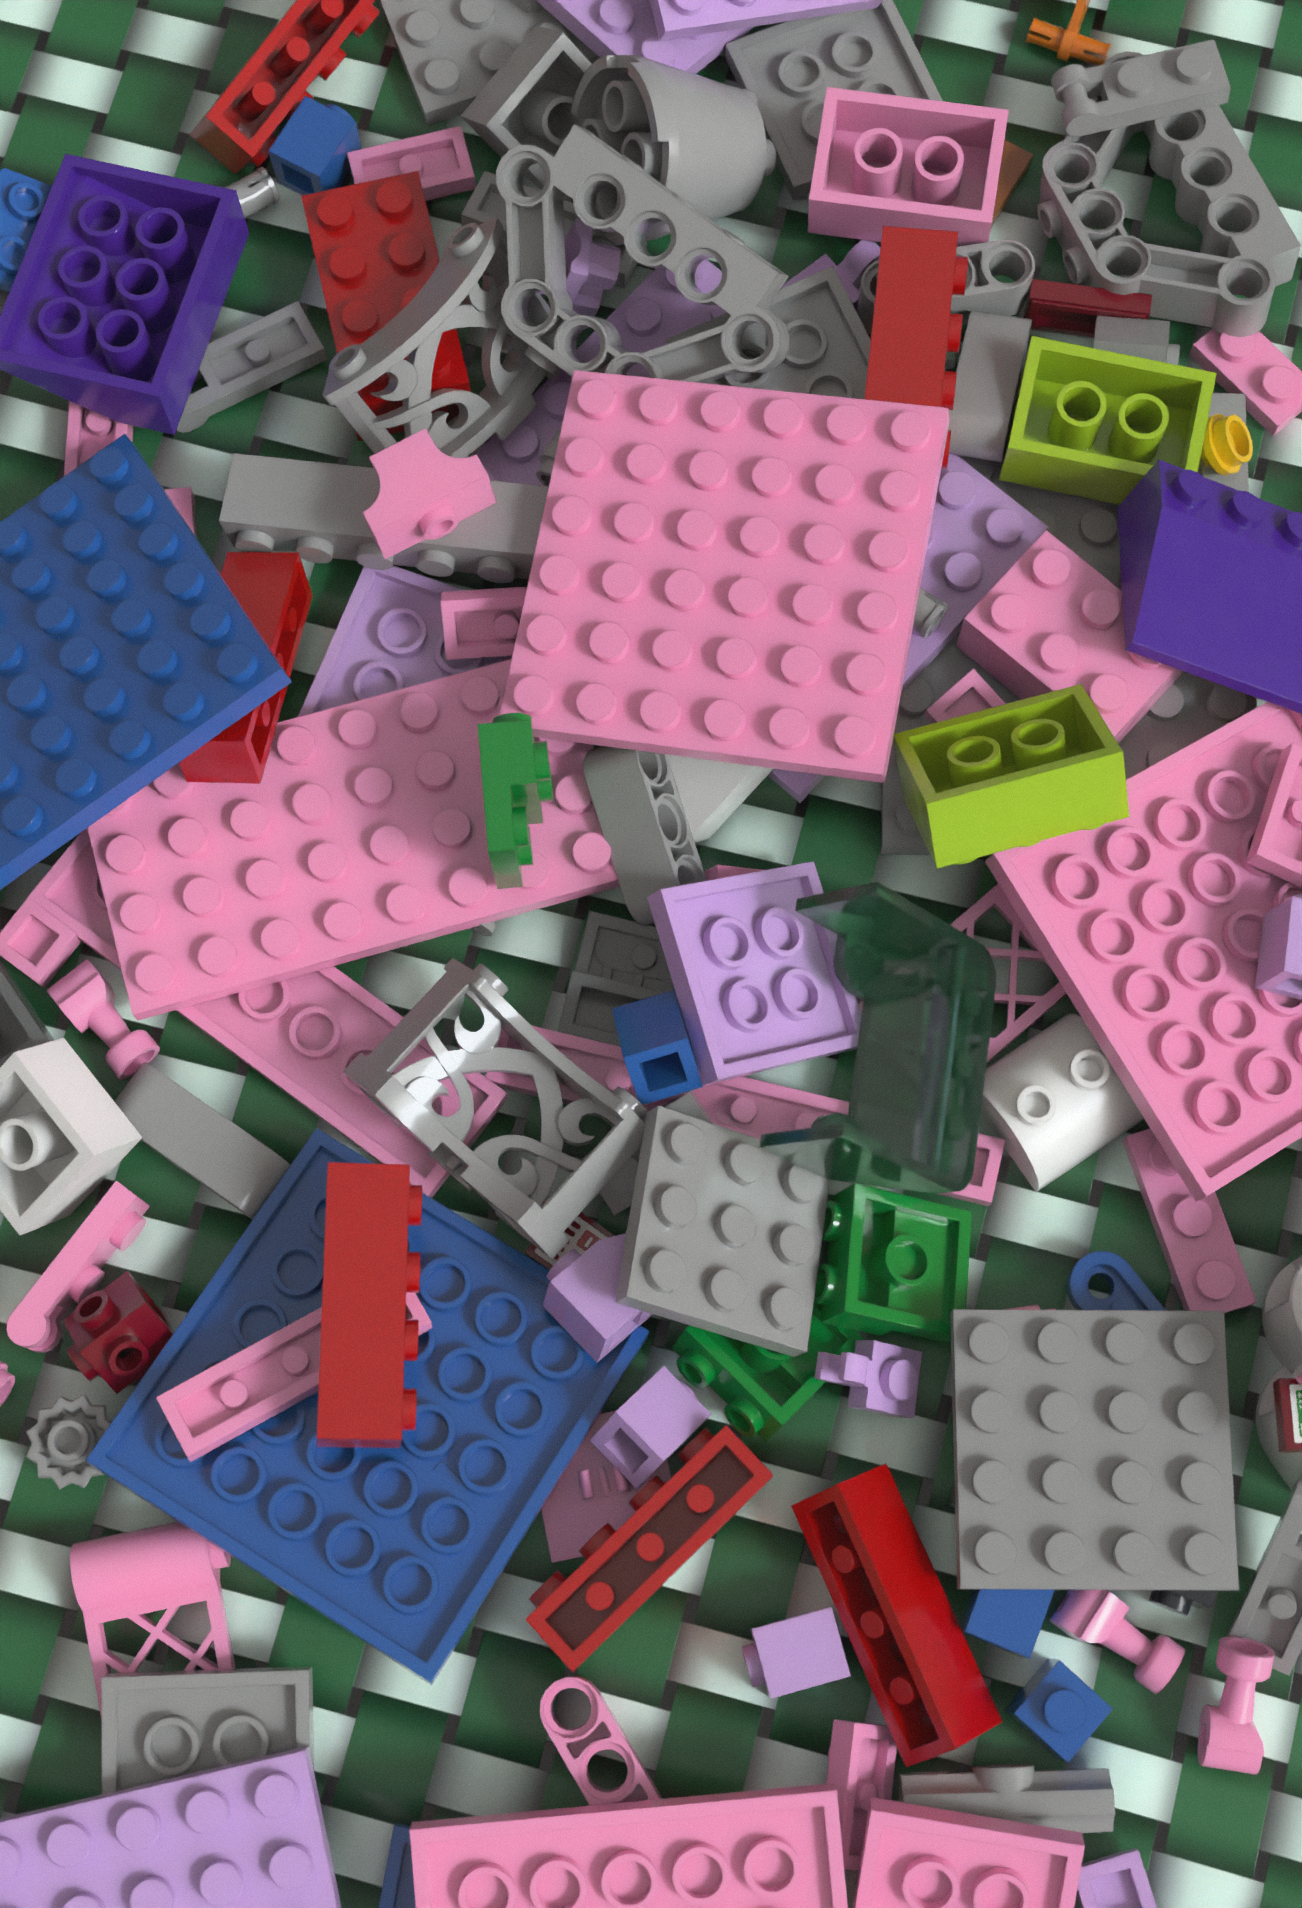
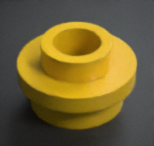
(1226, 444)

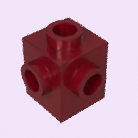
(117, 1333)

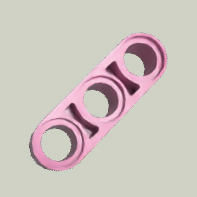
(597, 1734)

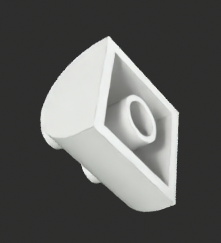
(1056, 1101)

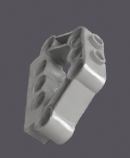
(539, 264)
(1184, 284)

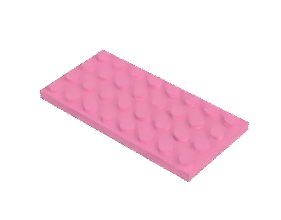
(339, 854)

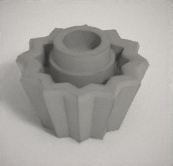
(65, 1440)

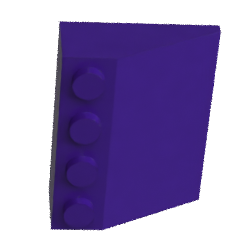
(122, 290)
(1213, 583)

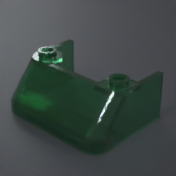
(917, 1047)

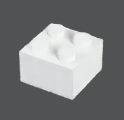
(55, 1135)

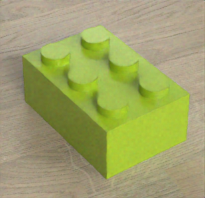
(1102, 419)
(1011, 775)

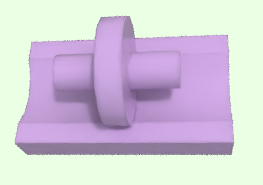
(588, 268)

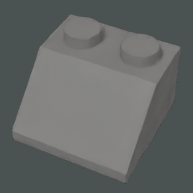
(531, 98)

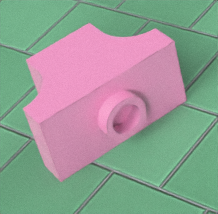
(423, 493)

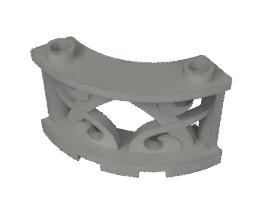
(417, 332)
(411, 1091)

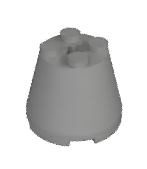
(678, 128)

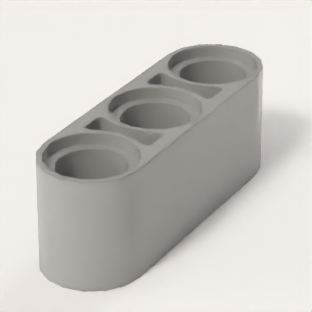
(981, 288)
(987, 384)
(642, 824)
(201, 1140)

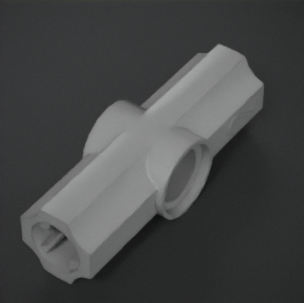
(1017, 1792)

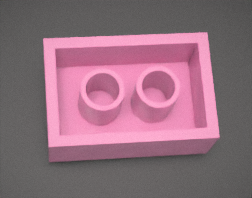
(905, 166)
(1061, 627)

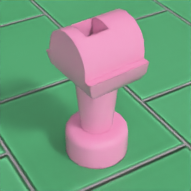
(90, 1004)
(1099, 1618)
(1227, 1731)

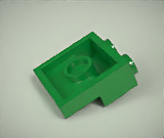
(514, 786)
(893, 1263)
(755, 1382)

